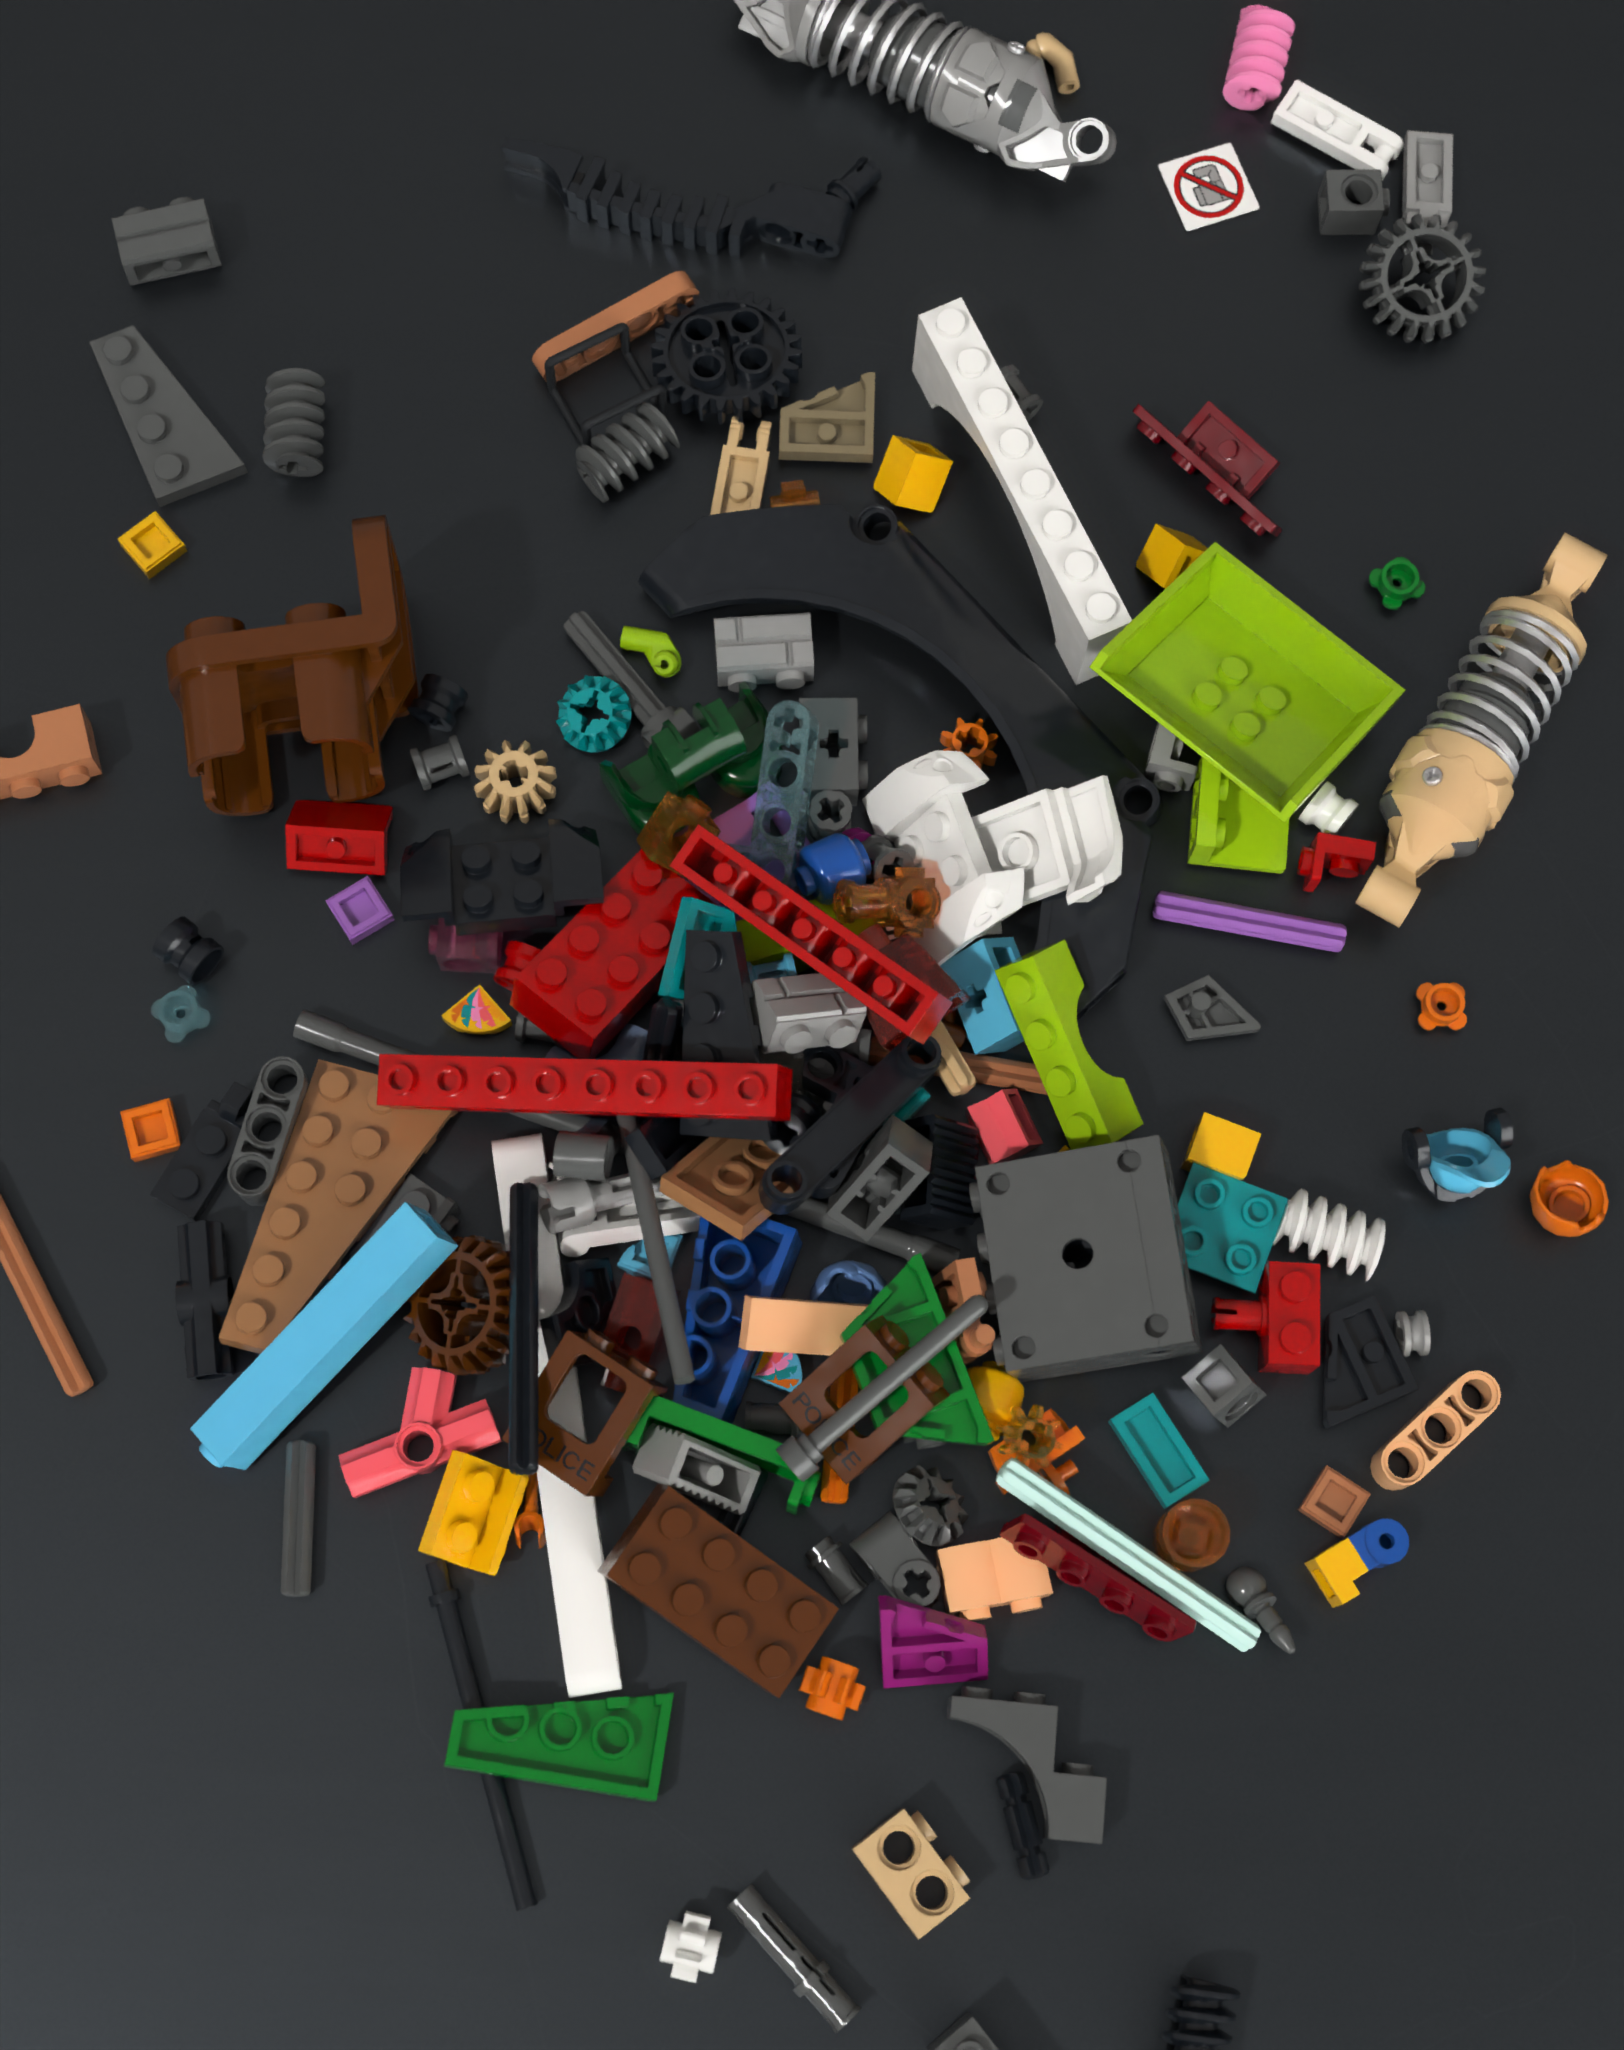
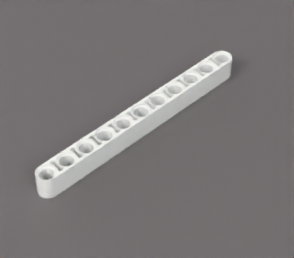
(568, 1515)

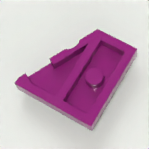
(928, 1646)

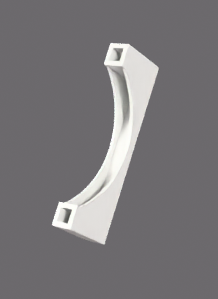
(966, 381)

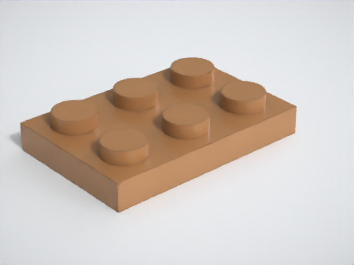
(723, 1182)

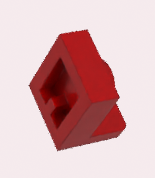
(1340, 854)

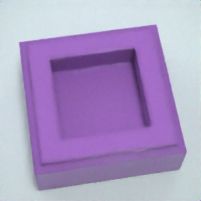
(360, 910)

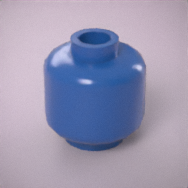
(828, 862)

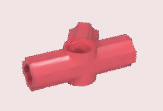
(427, 1414)

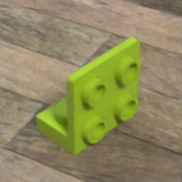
(1233, 827)

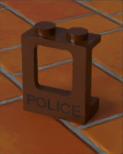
(811, 1405)
(562, 1452)

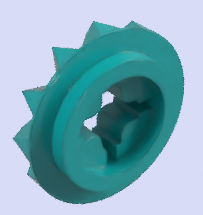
(600, 733)

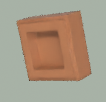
(1334, 1502)

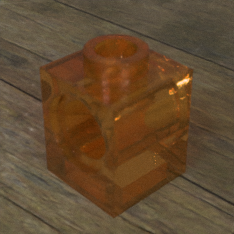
(671, 814)

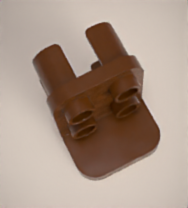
(314, 675)

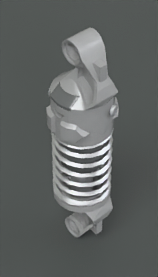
(955, 73)

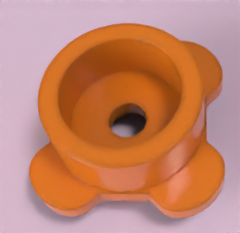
(1448, 993)

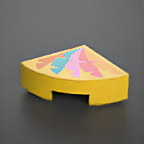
(477, 1014)

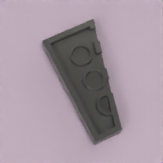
(167, 428)

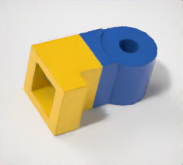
(1367, 1548)

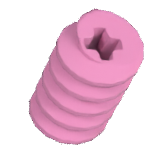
(1258, 57)

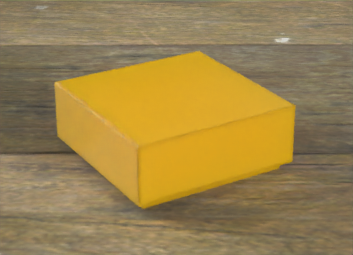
(152, 544)

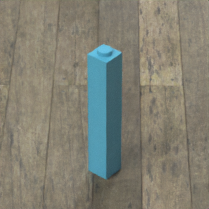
(323, 1338)

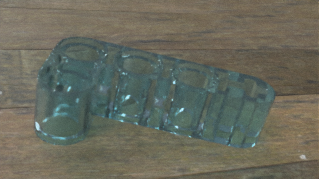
(773, 798)

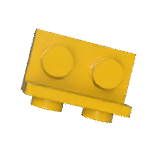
(473, 1513)

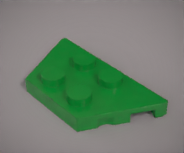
(915, 1307)

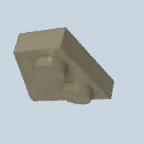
(831, 425)

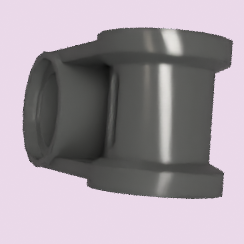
(893, 1556)

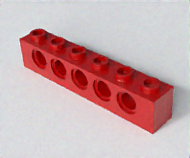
(811, 934)

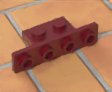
(1223, 455)
(1085, 1568)

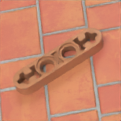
(640, 311)

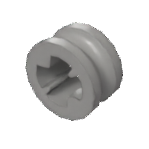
(1413, 1332)

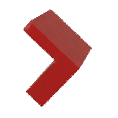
(338, 837)

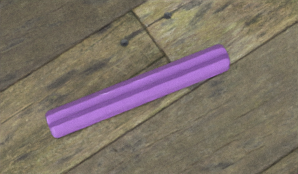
(1249, 921)

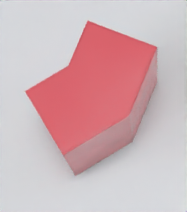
(1003, 1126)

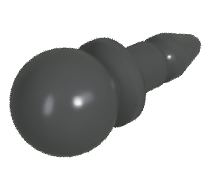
(1248, 1590)

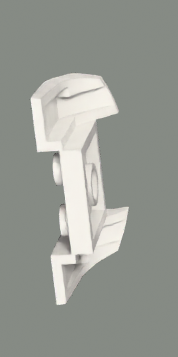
(928, 818)
(1060, 838)

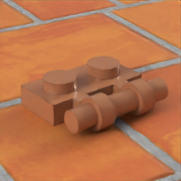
(954, 1287)

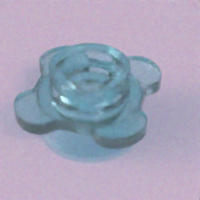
(182, 999)

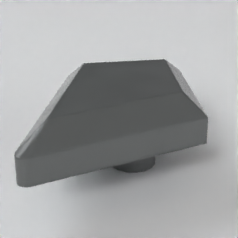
(1208, 1011)

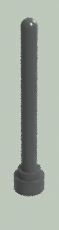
(806, 1451)

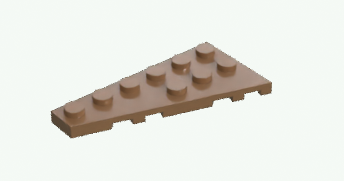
(328, 1192)

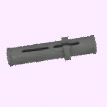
(794, 1958)

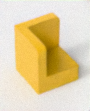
(912, 474)
(1168, 554)
(1221, 1146)

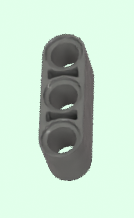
(264, 1108)

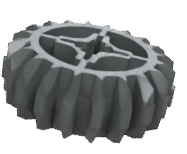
(1415, 258)

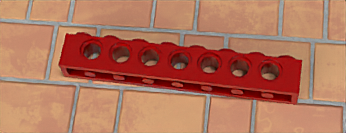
(585, 1087)

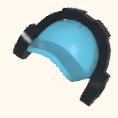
(1461, 1160)

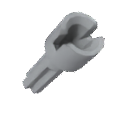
(577, 1200)

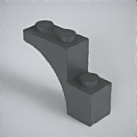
(1070, 1799)

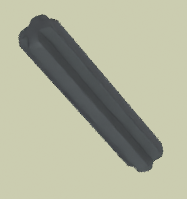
(298, 1518)

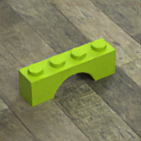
(1044, 1000)

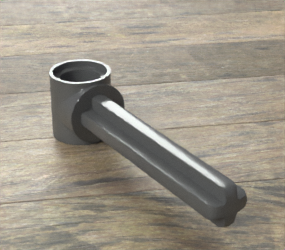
(614, 666)

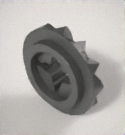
(924, 1522)

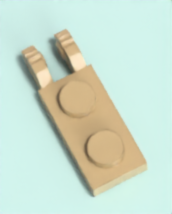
(742, 471)

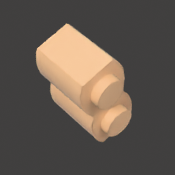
(990, 1576)

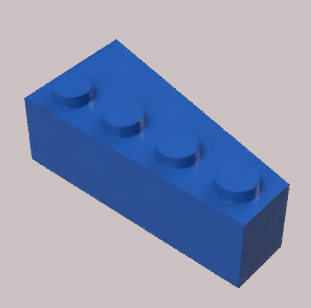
(721, 1277)

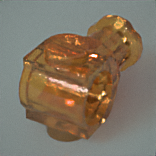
(888, 901)

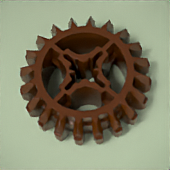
(459, 1336)

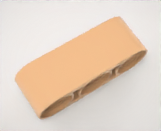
(1457, 1420)

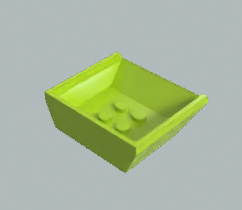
(1248, 680)

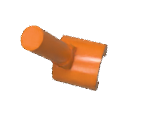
(530, 1518)

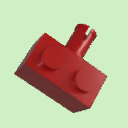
(1282, 1316)

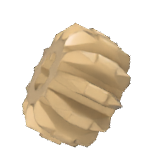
(532, 772)

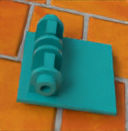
(1228, 1226)

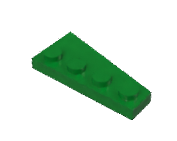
(580, 1745)

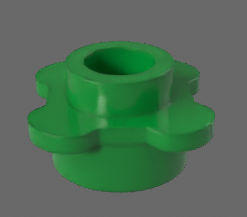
(1403, 571)

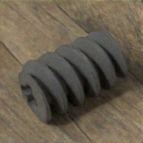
(294, 422)
(624, 448)

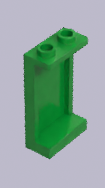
(726, 1437)

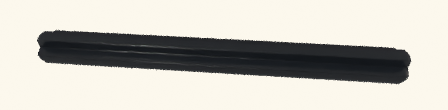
(523, 1330)

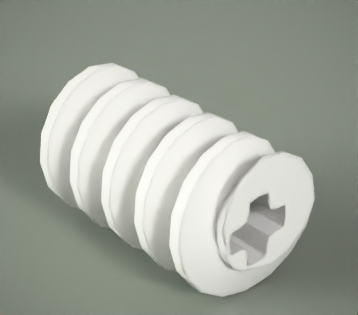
(1332, 1233)

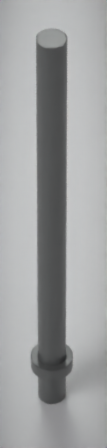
(658, 1260)

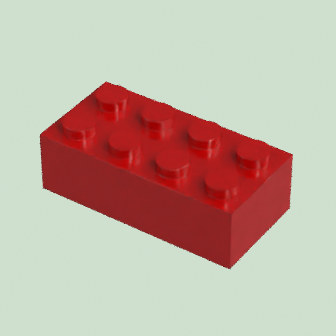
(604, 959)

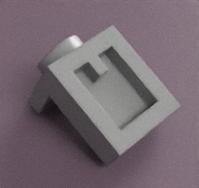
(1163, 763)

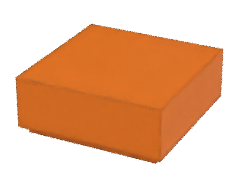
(151, 1130)

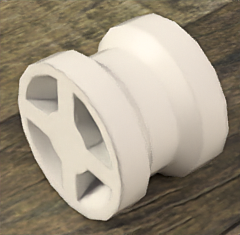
(1328, 810)

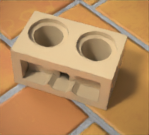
(901, 1879)

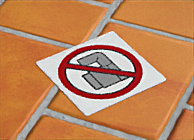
(1208, 186)

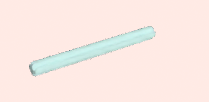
(1128, 1554)

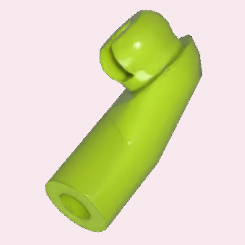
(656, 646)

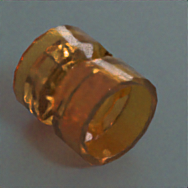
(1191, 1535)

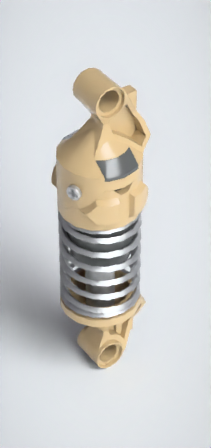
(1462, 764)

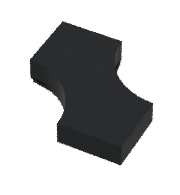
(584, 1304)

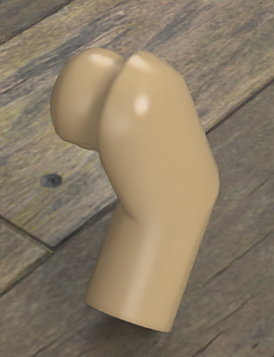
(1061, 59)

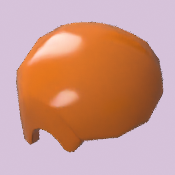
(1568, 1199)

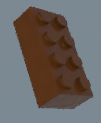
(718, 1589)

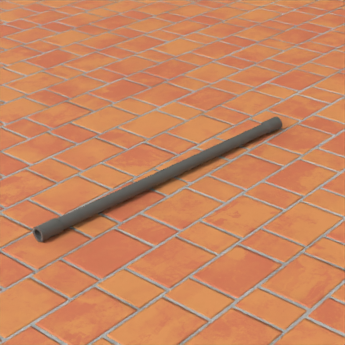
(339, 1038)

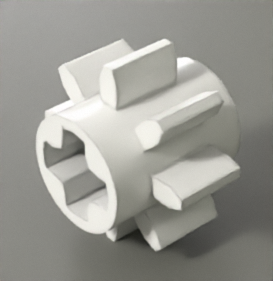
(690, 1946)

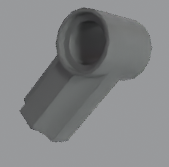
(587, 1151)

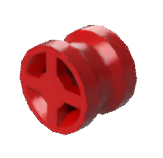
(518, 956)

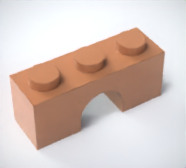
(60, 755)

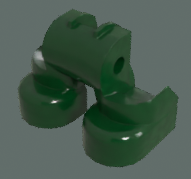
(725, 748)

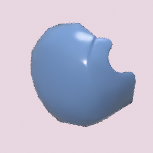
(847, 1283)

